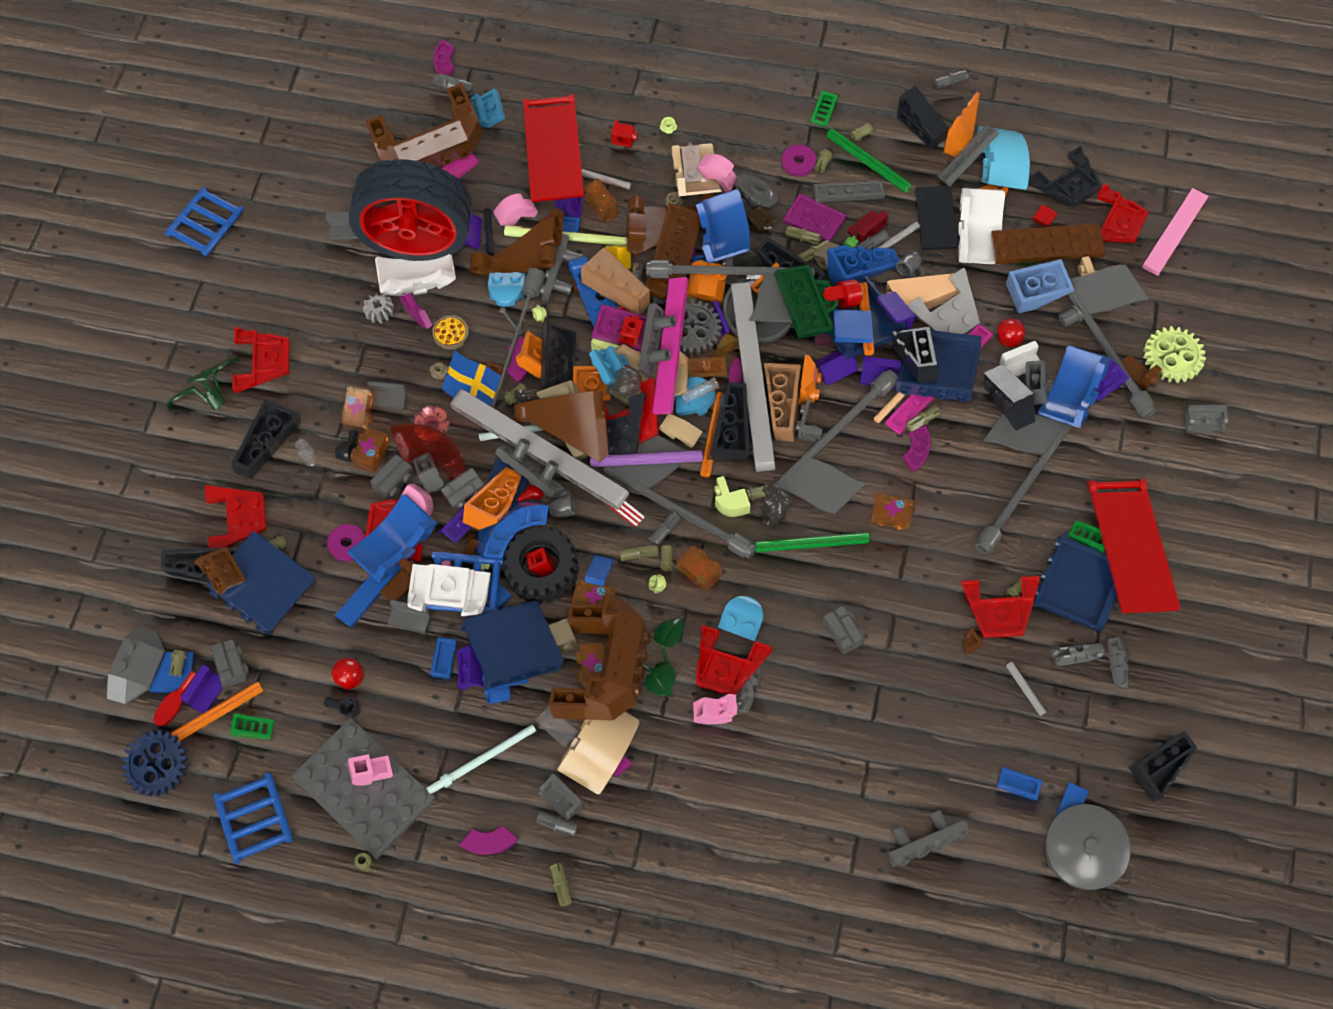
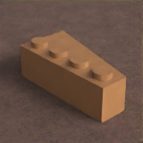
(615, 282)
(784, 396)

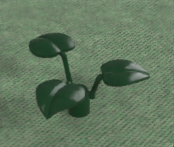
(213, 396)
(663, 675)

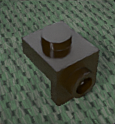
(760, 220)

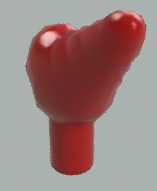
(531, 492)

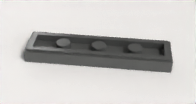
(968, 155)
(848, 191)

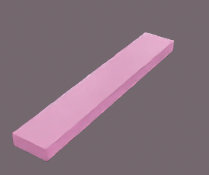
(1175, 232)

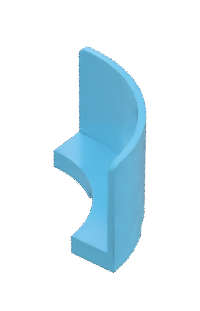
(1006, 160)

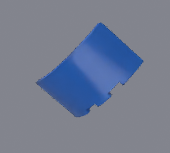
(725, 226)
(1075, 386)
(496, 537)
(393, 539)

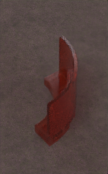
(419, 439)

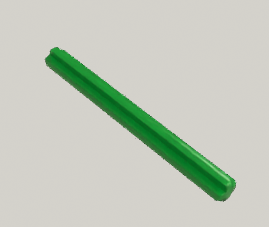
(869, 160)
(812, 542)

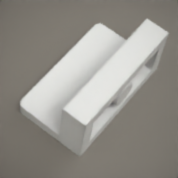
(1016, 359)

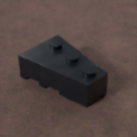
(921, 118)

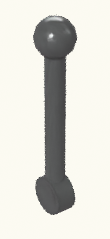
(503, 310)

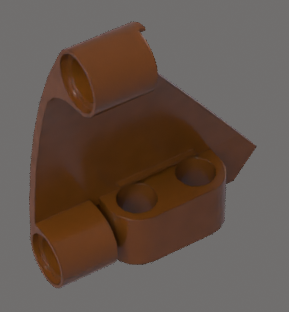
(646, 223)
(533, 250)
(572, 418)

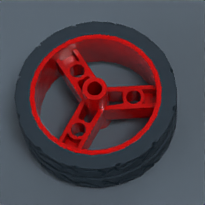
(425, 220)

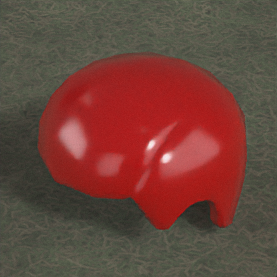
(1011, 332)
(347, 673)

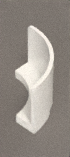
(980, 215)
(414, 277)

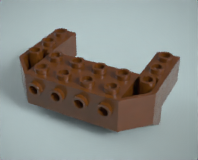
(437, 145)
(622, 665)

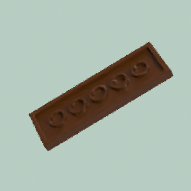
(1047, 243)
(674, 244)

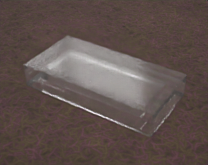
(557, 728)

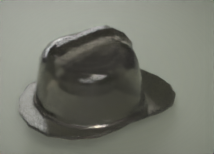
(747, 259)

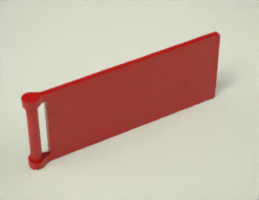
(553, 149)
(1133, 547)

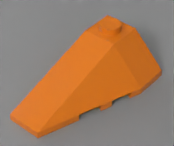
(962, 129)
(492, 500)

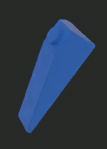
(855, 263)

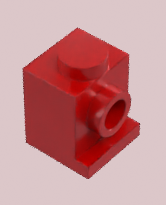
(623, 134)
(631, 330)
(540, 562)

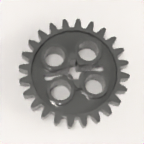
(691, 341)

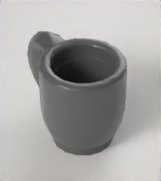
(909, 265)
(562, 505)

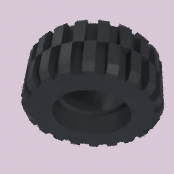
(545, 587)

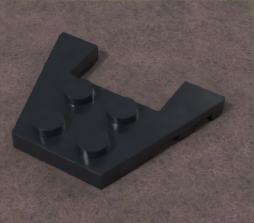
(1073, 185)
(625, 431)

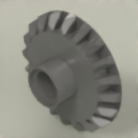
(756, 191)

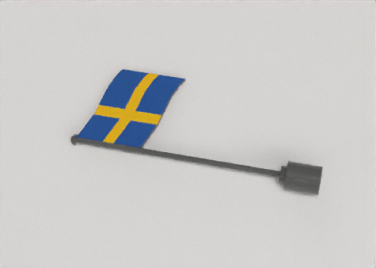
(480, 379)

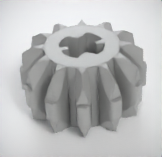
(378, 308)

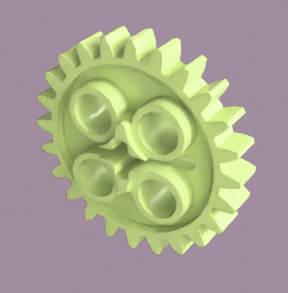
(1175, 354)

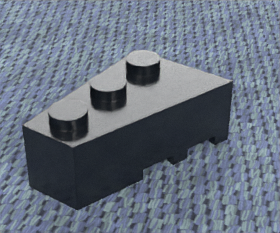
(917, 353)
(1011, 396)
(1162, 765)

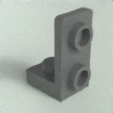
(809, 433)

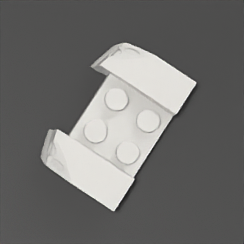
(448, 588)

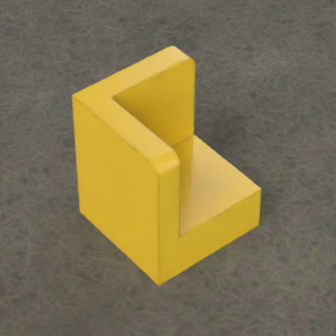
(621, 254)

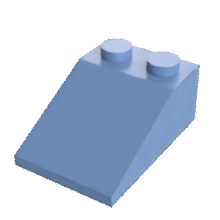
(1038, 285)

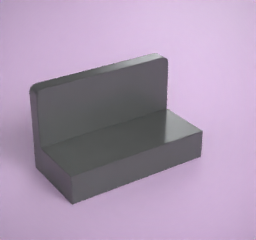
(340, 226)
(388, 395)
(409, 618)

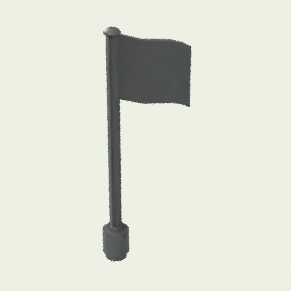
(1105, 292)
(770, 303)
(1037, 438)
(646, 476)
(820, 482)

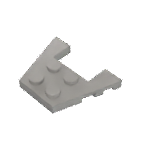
(955, 315)

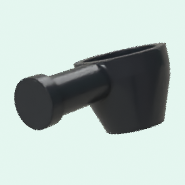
(344, 451)
(344, 706)

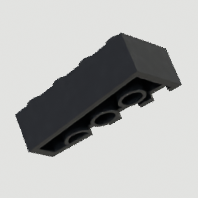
(772, 252)
(730, 429)
(267, 433)
(181, 562)

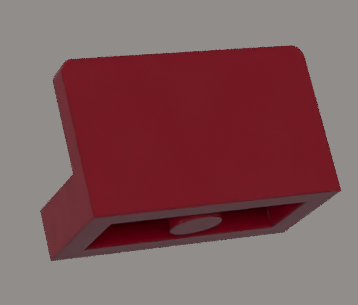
(868, 225)

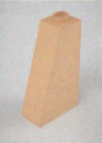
(931, 289)

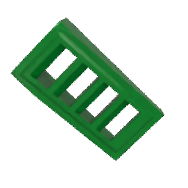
(829, 97)
(1087, 542)
(235, 732)

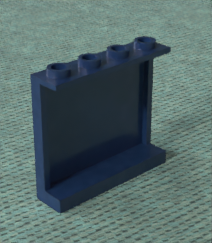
(881, 325)
(956, 368)
(1077, 584)
(270, 585)
(513, 644)

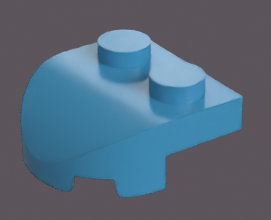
(488, 108)
(506, 287)
(607, 363)
(698, 405)
(742, 617)

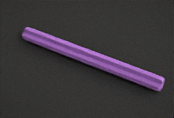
(648, 458)

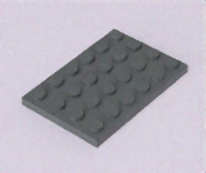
(369, 813)

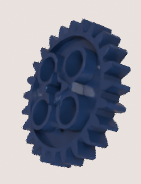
(140, 775)

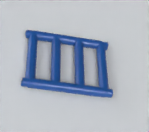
(193, 205)
(477, 560)
(225, 818)

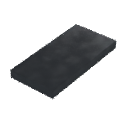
(936, 218)
(557, 355)

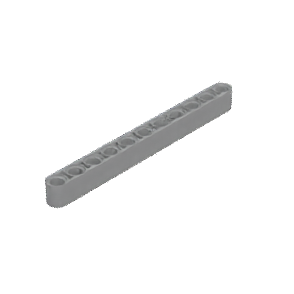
(753, 377)
(539, 449)

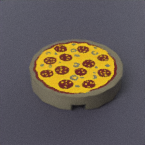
(450, 332)

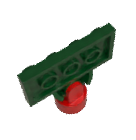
(813, 300)

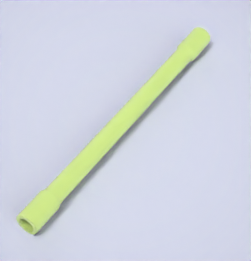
(518, 231)

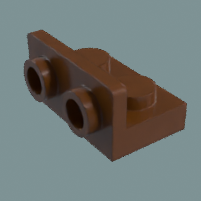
(222, 570)

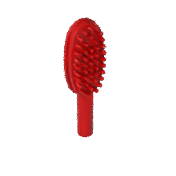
(172, 703)

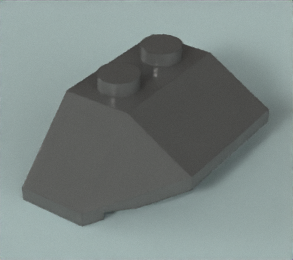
(135, 665)

